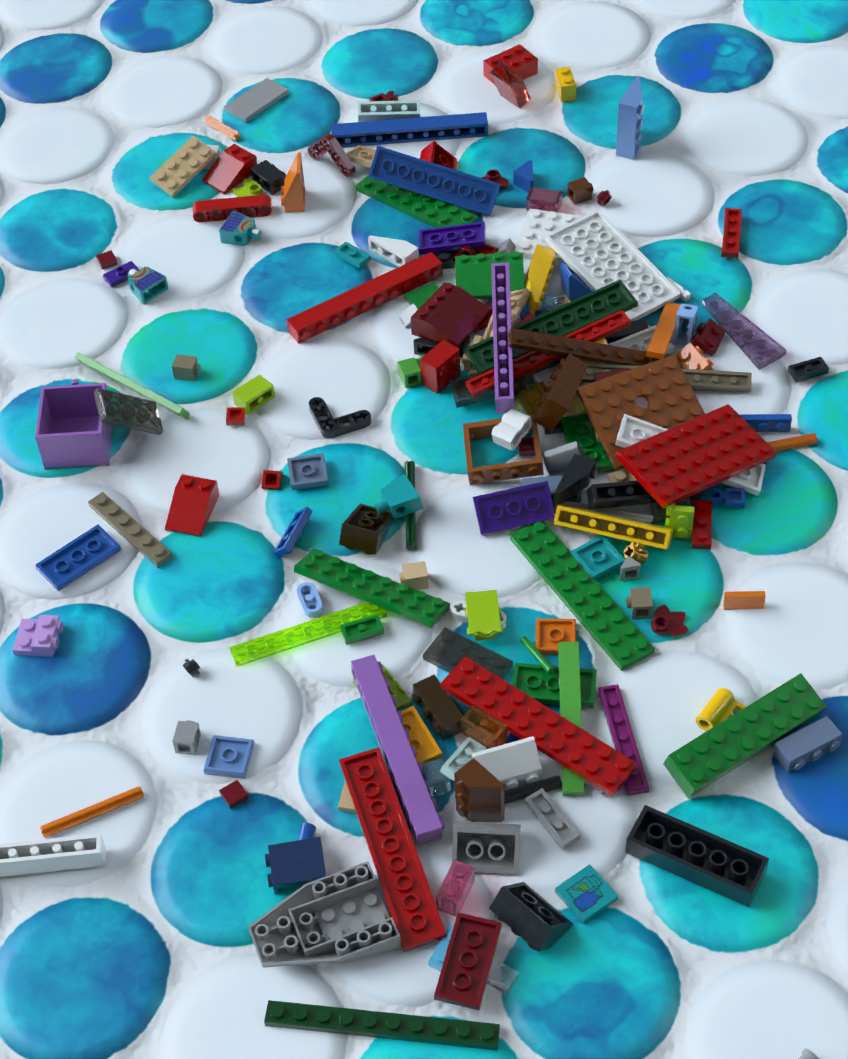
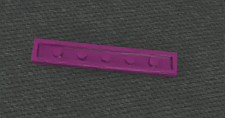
(622, 736)

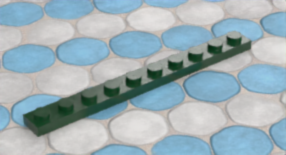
(382, 1025)

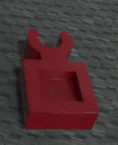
(388, 97)

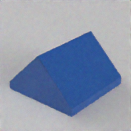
(572, 284)

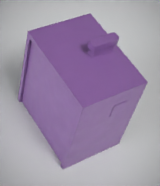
(71, 428)

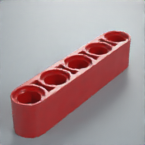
(222, 208)

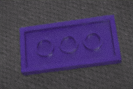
(452, 237)
(514, 507)

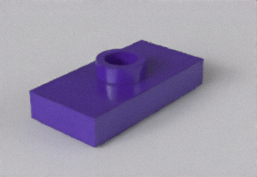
(119, 274)

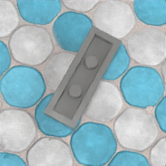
(552, 819)

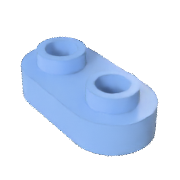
(310, 603)

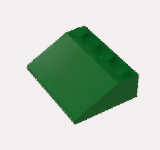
(475, 272)

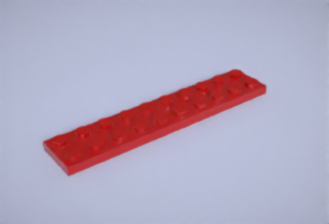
(552, 733)
(392, 849)

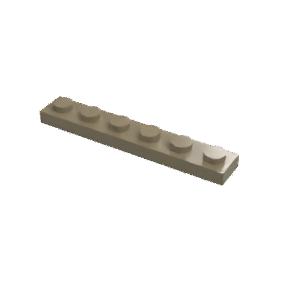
(130, 529)

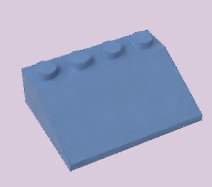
(630, 122)

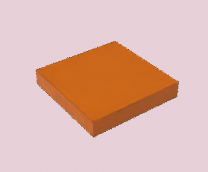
(551, 632)

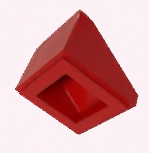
(272, 479)

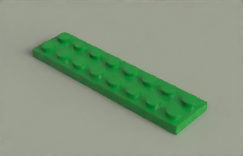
(419, 206)
(372, 588)

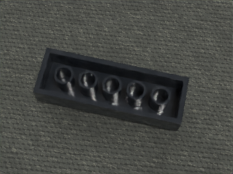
(697, 855)

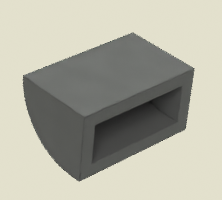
(559, 458)

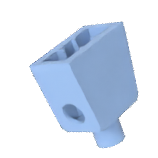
(686, 318)

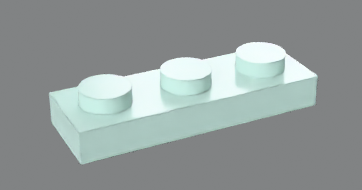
(461, 757)

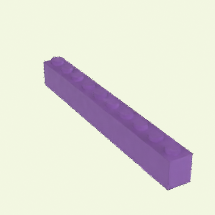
(501, 325)
(397, 751)

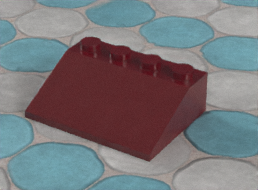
(448, 315)

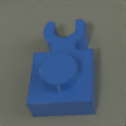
(731, 497)

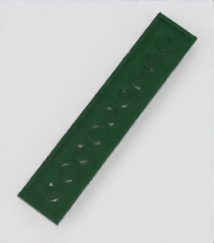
(561, 321)

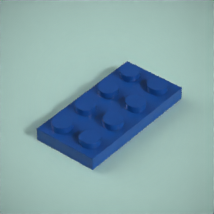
(78, 557)

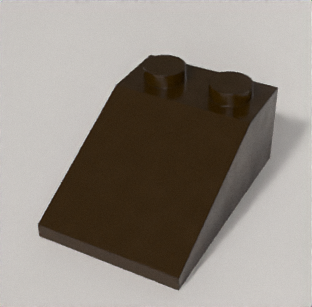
(365, 529)

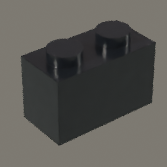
(268, 177)

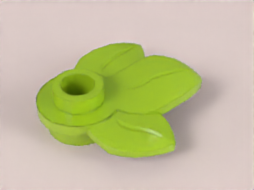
(250, 188)

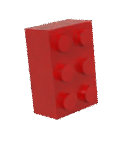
(515, 58)

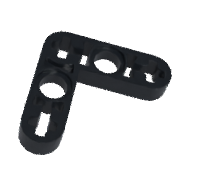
(335, 424)

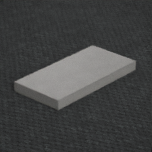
(256, 100)

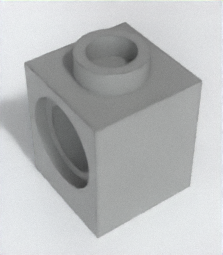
(186, 737)

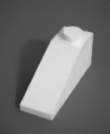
(395, 251)

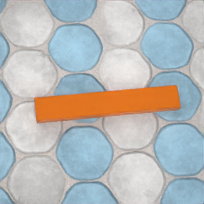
(663, 332)

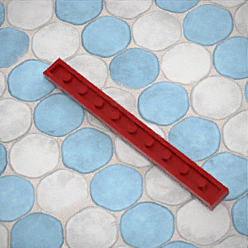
(534, 360)

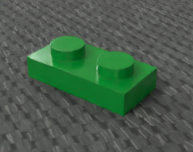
(362, 629)

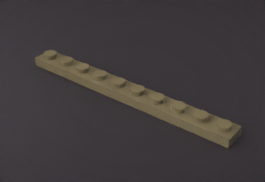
(697, 378)

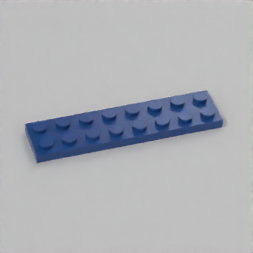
(434, 180)

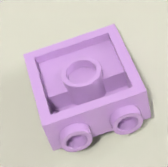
(38, 636)

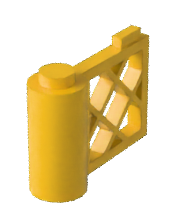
(718, 709)

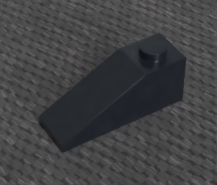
(576, 478)

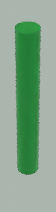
(537, 655)

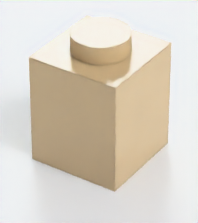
(415, 575)

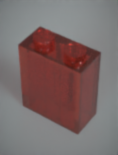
(510, 85)

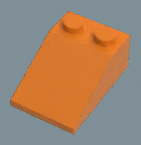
(294, 188)

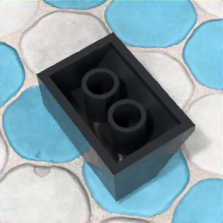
(529, 916)

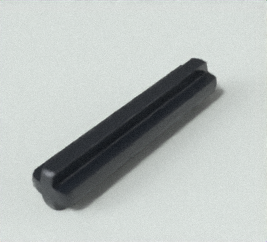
(526, 790)

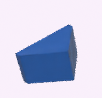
(524, 176)

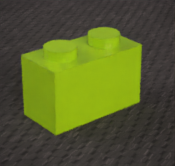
(254, 394)

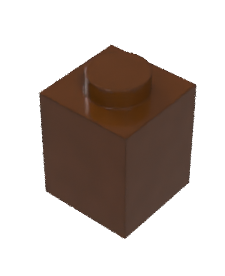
(580, 190)

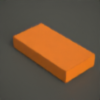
(744, 600)

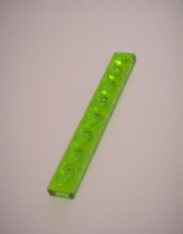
(301, 633)

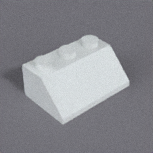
(512, 763)

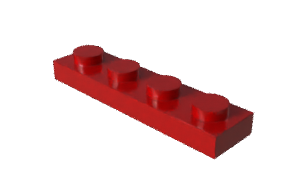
(731, 233)

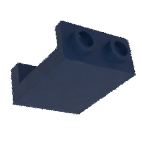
(295, 863)

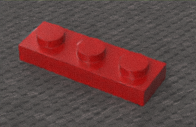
(702, 524)

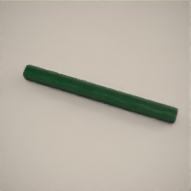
(410, 519)

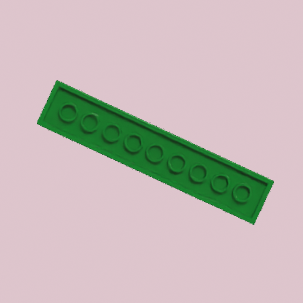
(582, 595)

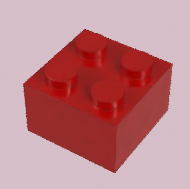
(440, 366)

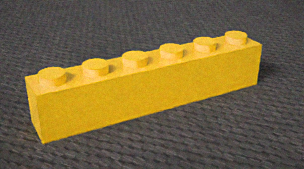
(613, 526)

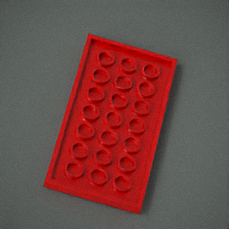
(695, 455)

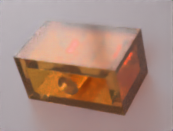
(483, 728)

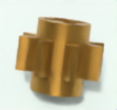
(637, 552)

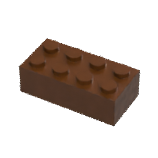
(559, 392)

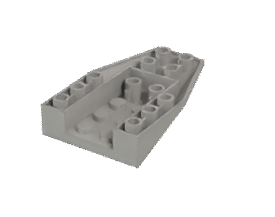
(327, 922)

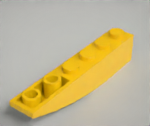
(539, 276)

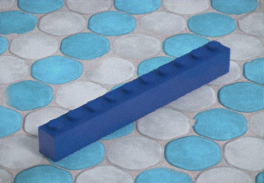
(411, 129)

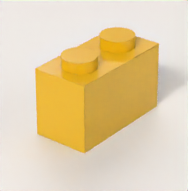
(565, 84)

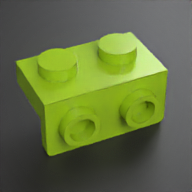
(680, 520)

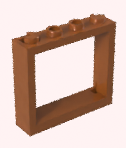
(499, 472)

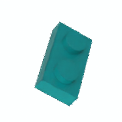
(352, 255)

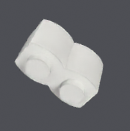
(511, 429)

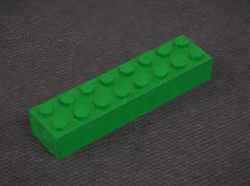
(744, 735)

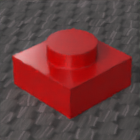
(235, 416)

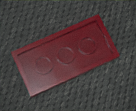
(468, 961)

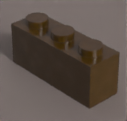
(437, 707)

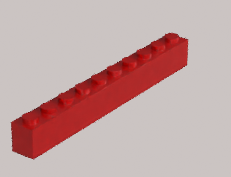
(364, 297)

